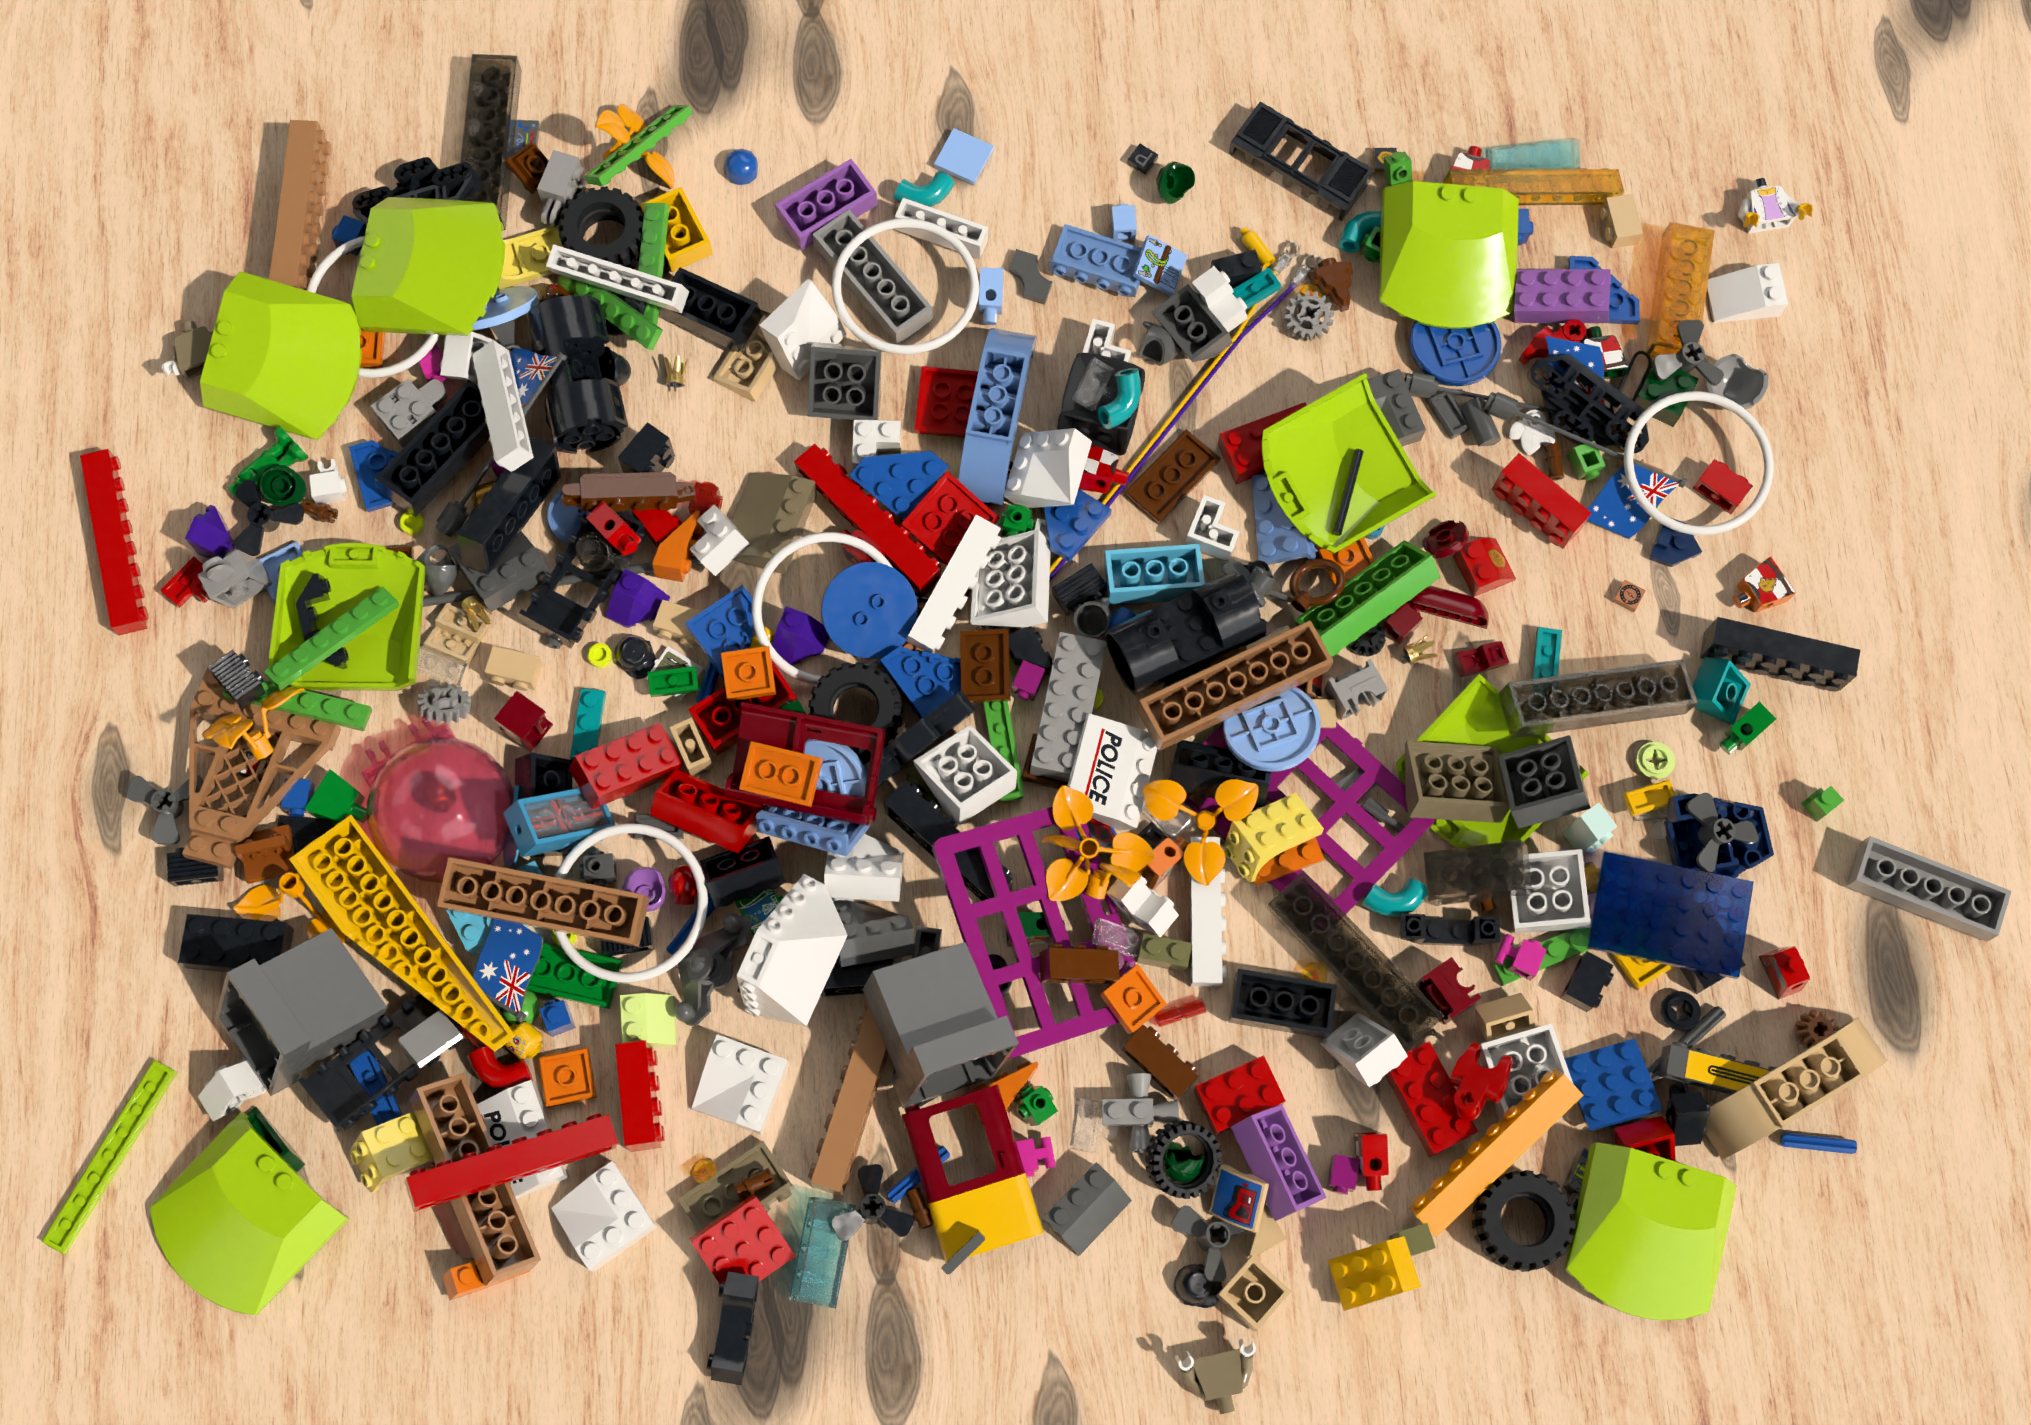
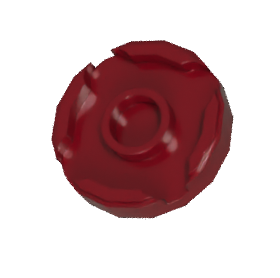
(1446, 539)

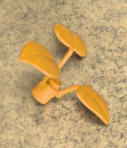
(614, 126)
(230, 727)
(1202, 859)
(1099, 879)
(1068, 880)
(263, 905)

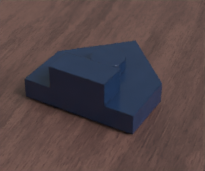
(1673, 547)

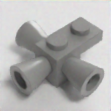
(1138, 1112)

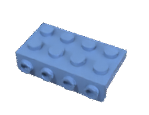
(1096, 260)
(1276, 536)
(810, 830)

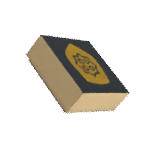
(1379, 154)

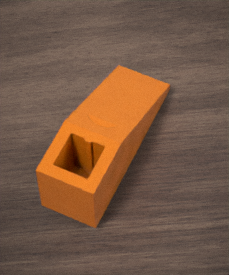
(674, 553)
(1010, 1084)
(465, 1280)

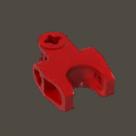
(1538, 345)
(1477, 1083)

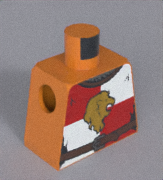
(1764, 587)
(1167, 858)

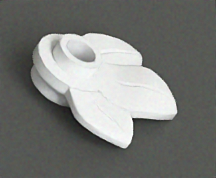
(1531, 435)

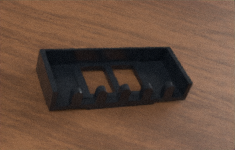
(1340, 183)
(560, 616)
(339, 1092)

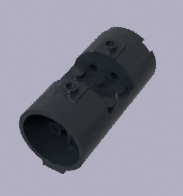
(583, 405)
(1185, 632)

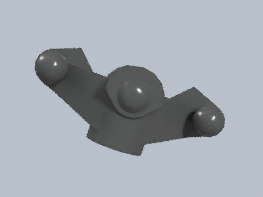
(709, 967)

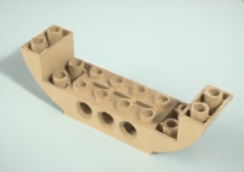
(1793, 1088)

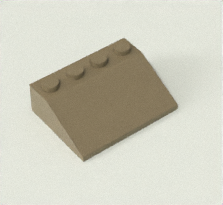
(772, 516)
(1454, 782)

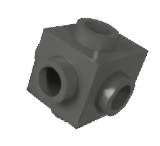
(599, 868)

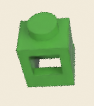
(1397, 168)
(1586, 461)
(1822, 802)

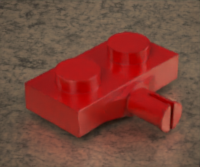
(186, 584)

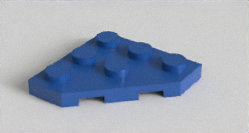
(1623, 306)
(369, 460)
(899, 478)
(1073, 525)
(724, 626)
(923, 677)

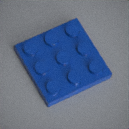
(1613, 1085)

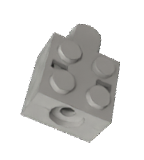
(559, 184)
(409, 409)
(226, 578)

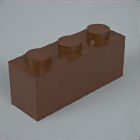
(1079, 965)
(1160, 1061)

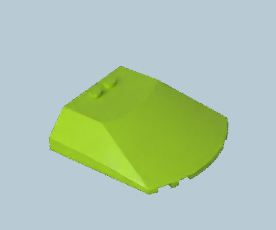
(1448, 253)
(428, 266)
(281, 356)
(1311, 458)
(384, 653)
(1478, 721)
(241, 1221)
(1649, 1233)

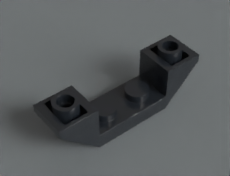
(317, 591)
(1449, 932)

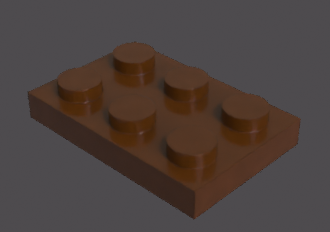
(985, 665)

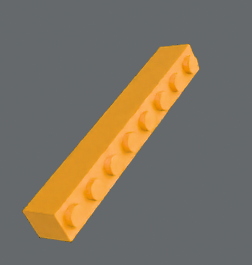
(1495, 1151)

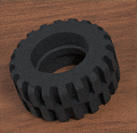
(597, 207)
(864, 677)
(1555, 1211)

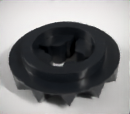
(1377, 642)
(1690, 1007)

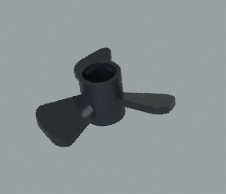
(251, 538)
(848, 1223)

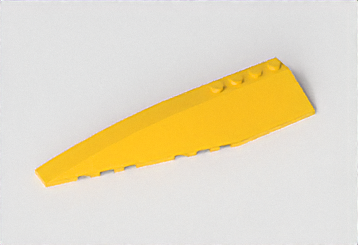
(390, 925)

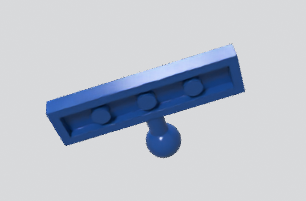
(372, 1078)

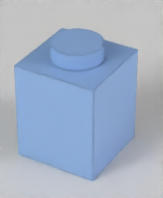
(1123, 222)

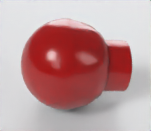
(682, 885)

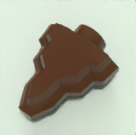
(1334, 281)

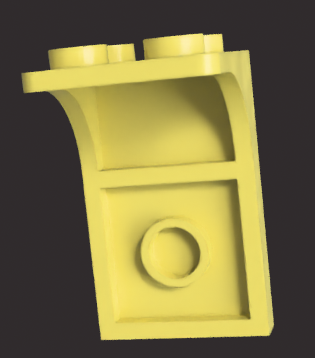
(528, 256)
(1268, 833)
(389, 1150)

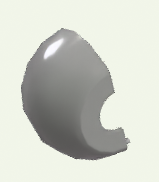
(1740, 382)

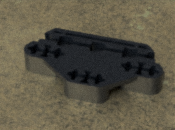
(422, 180)
(1583, 409)
(923, 734)

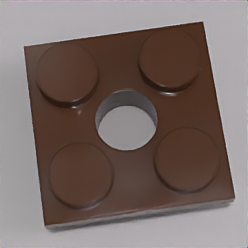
(521, 167)

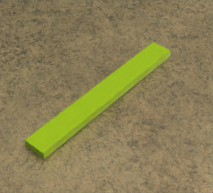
(109, 1157)

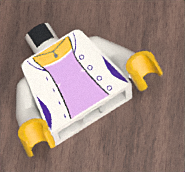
(1770, 208)

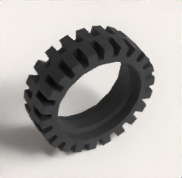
(1209, 1167)

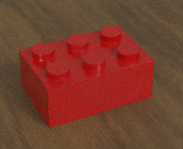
(1238, 1094)

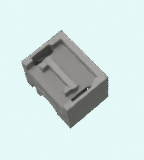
(1355, 687)

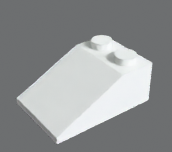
(1747, 294)
(1365, 1049)

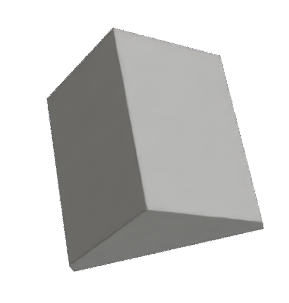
(429, 1039)

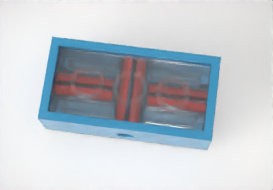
(554, 821)

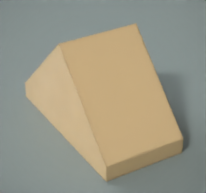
(1267, 1235)

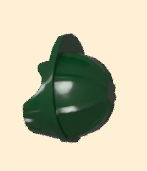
(1174, 181)
(282, 486)
(1180, 1163)

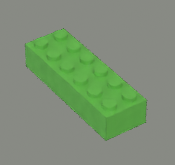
(1372, 596)

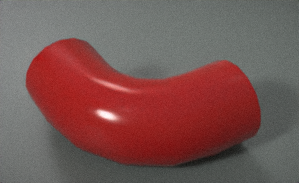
(497, 1074)

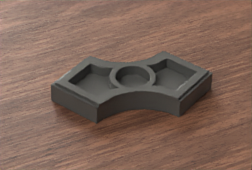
(1025, 268)

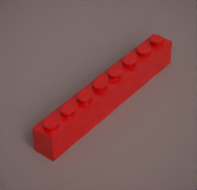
(864, 514)
(114, 542)
(510, 1162)

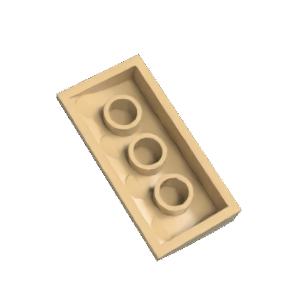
(752, 367)

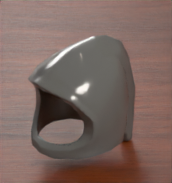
(1158, 345)
(439, 575)
(1093, 618)

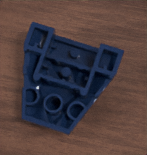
(1732, 856)

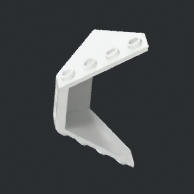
(792, 955)

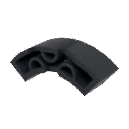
(736, 1322)

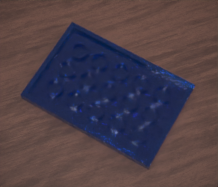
(1670, 915)

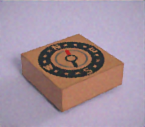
(1629, 596)

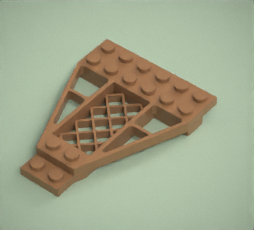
(218, 832)

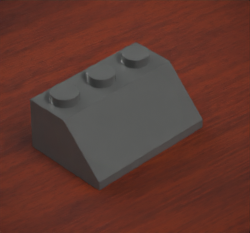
(1192, 325)
(1087, 1209)

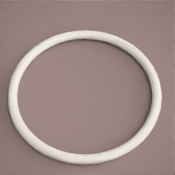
(905, 223)
(379, 372)
(1726, 403)
(768, 570)
(699, 922)

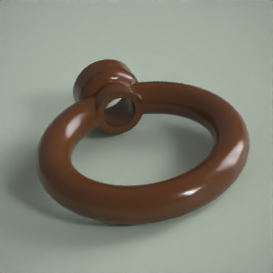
(1301, 599)

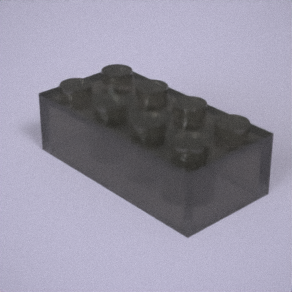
(1478, 873)

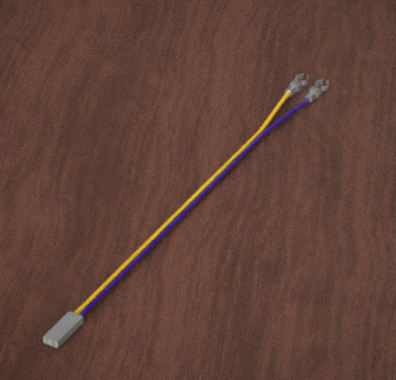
(1283, 262)

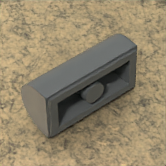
(1480, 422)

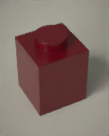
(1402, 623)

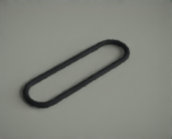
(1628, 370)

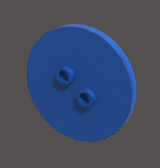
(1455, 355)
(869, 609)

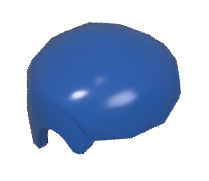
(741, 166)

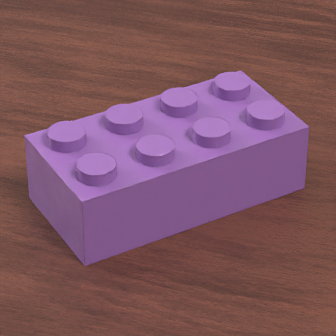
(825, 200)
(1562, 295)
(1280, 1160)

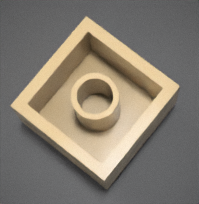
(1253, 1293)

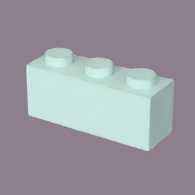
(1590, 830)

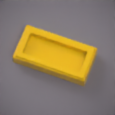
(1648, 798)

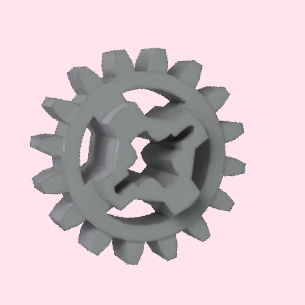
(1316, 309)
(443, 705)

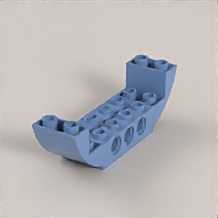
(995, 413)

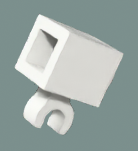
(328, 484)

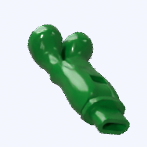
(268, 459)

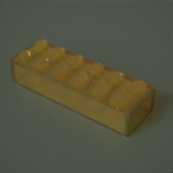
(1679, 285)

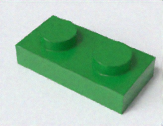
(673, 681)

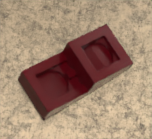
(1481, 659)

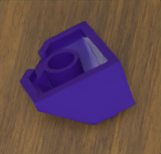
(210, 534)
(634, 600)
(799, 636)

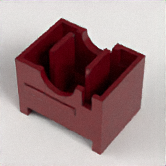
(523, 721)
(1445, 992)

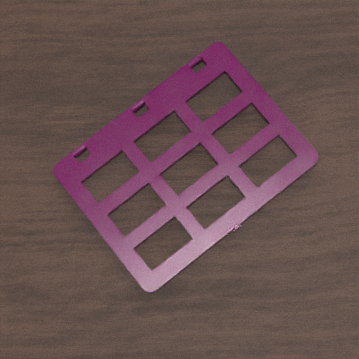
(1343, 803)
(1006, 904)

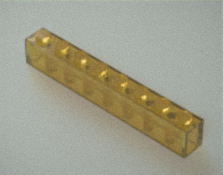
(1546, 185)

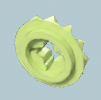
(1662, 753)

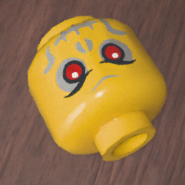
(526, 1042)

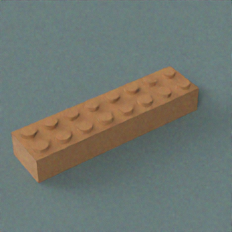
(300, 204)
(1234, 685)
(543, 902)
(851, 1108)
(489, 1217)

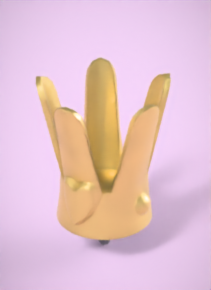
(676, 377)
(473, 606)
(1412, 651)

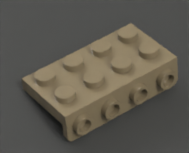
(718, 1195)

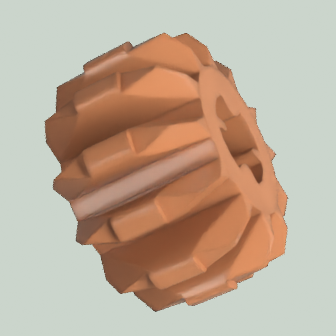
(1817, 1021)

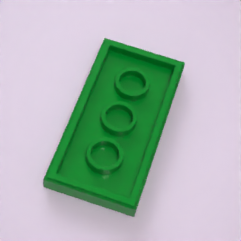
(562, 978)

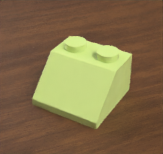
(648, 1018)

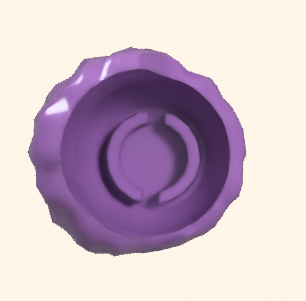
(646, 882)

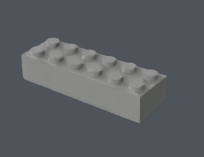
(874, 279)
(1067, 702)
(1929, 889)

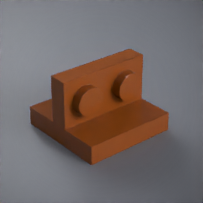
(267, 854)

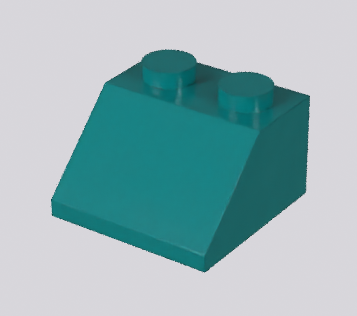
(1720, 689)

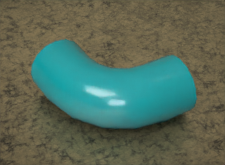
(929, 194)
(1356, 229)
(1126, 400)
(1394, 904)

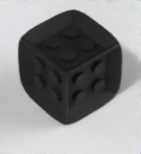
(1086, 421)

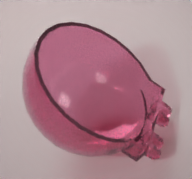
(437, 803)

